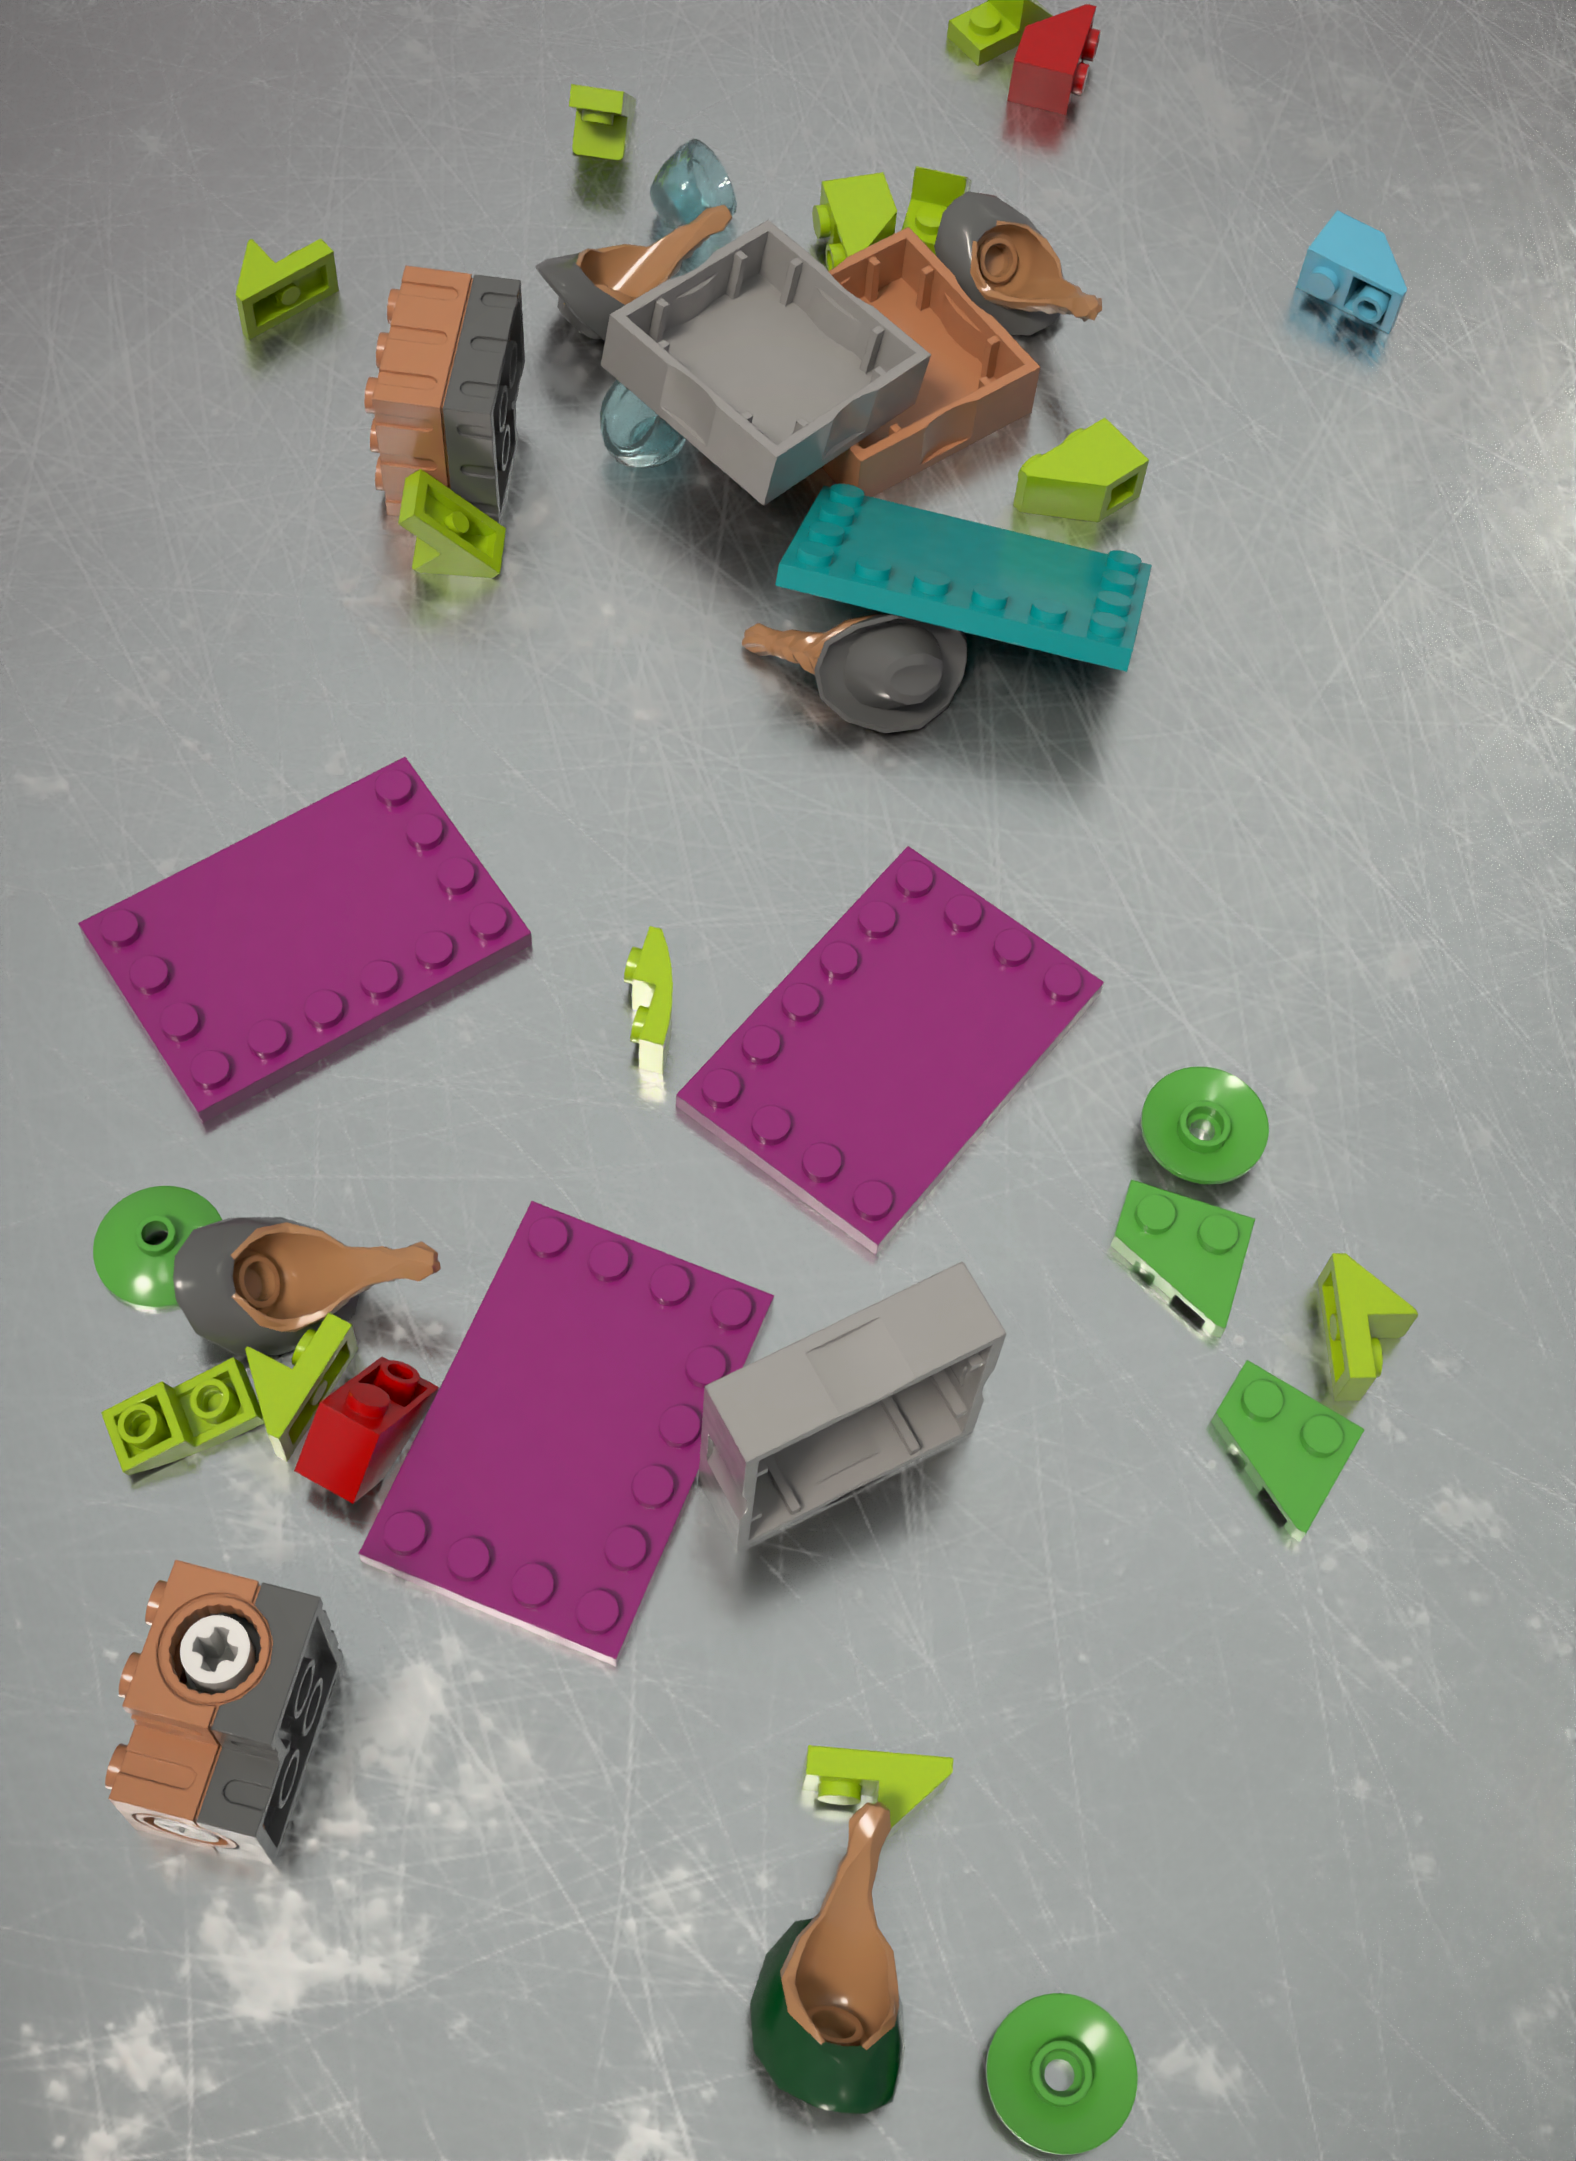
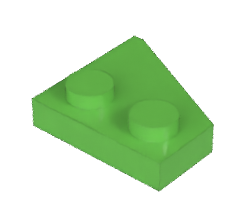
(1185, 1248)
(1285, 1443)

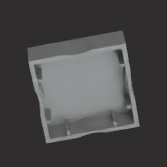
(764, 361)
(847, 1404)

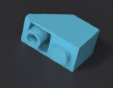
(1354, 272)

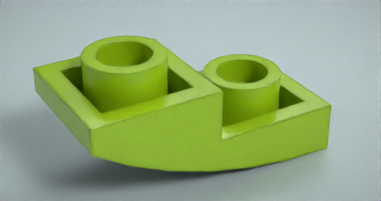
(652, 995)
(182, 1420)

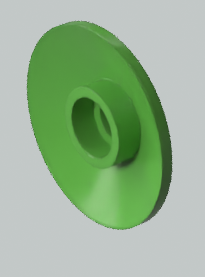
(1211, 1102)
(140, 1271)
(1100, 2067)

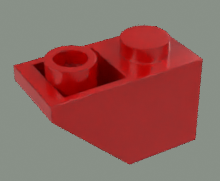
(1052, 58)
(364, 1428)

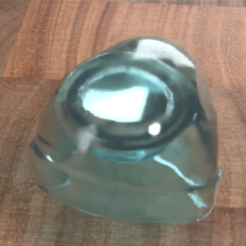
(690, 184)
(635, 432)

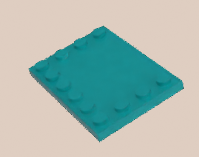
(968, 576)

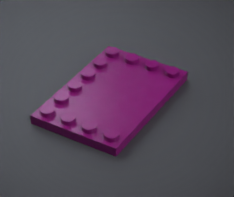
(304, 937)
(889, 1048)
(566, 1433)

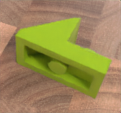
(994, 27)
(601, 121)
(929, 199)
(279, 290)
(449, 530)
(1356, 1314)
(293, 1395)
(896, 1779)

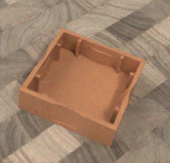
(974, 374)

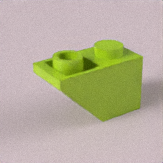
(853, 215)
(1083, 476)

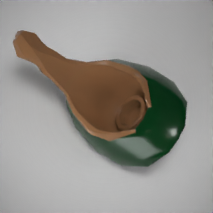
(841, 1973)

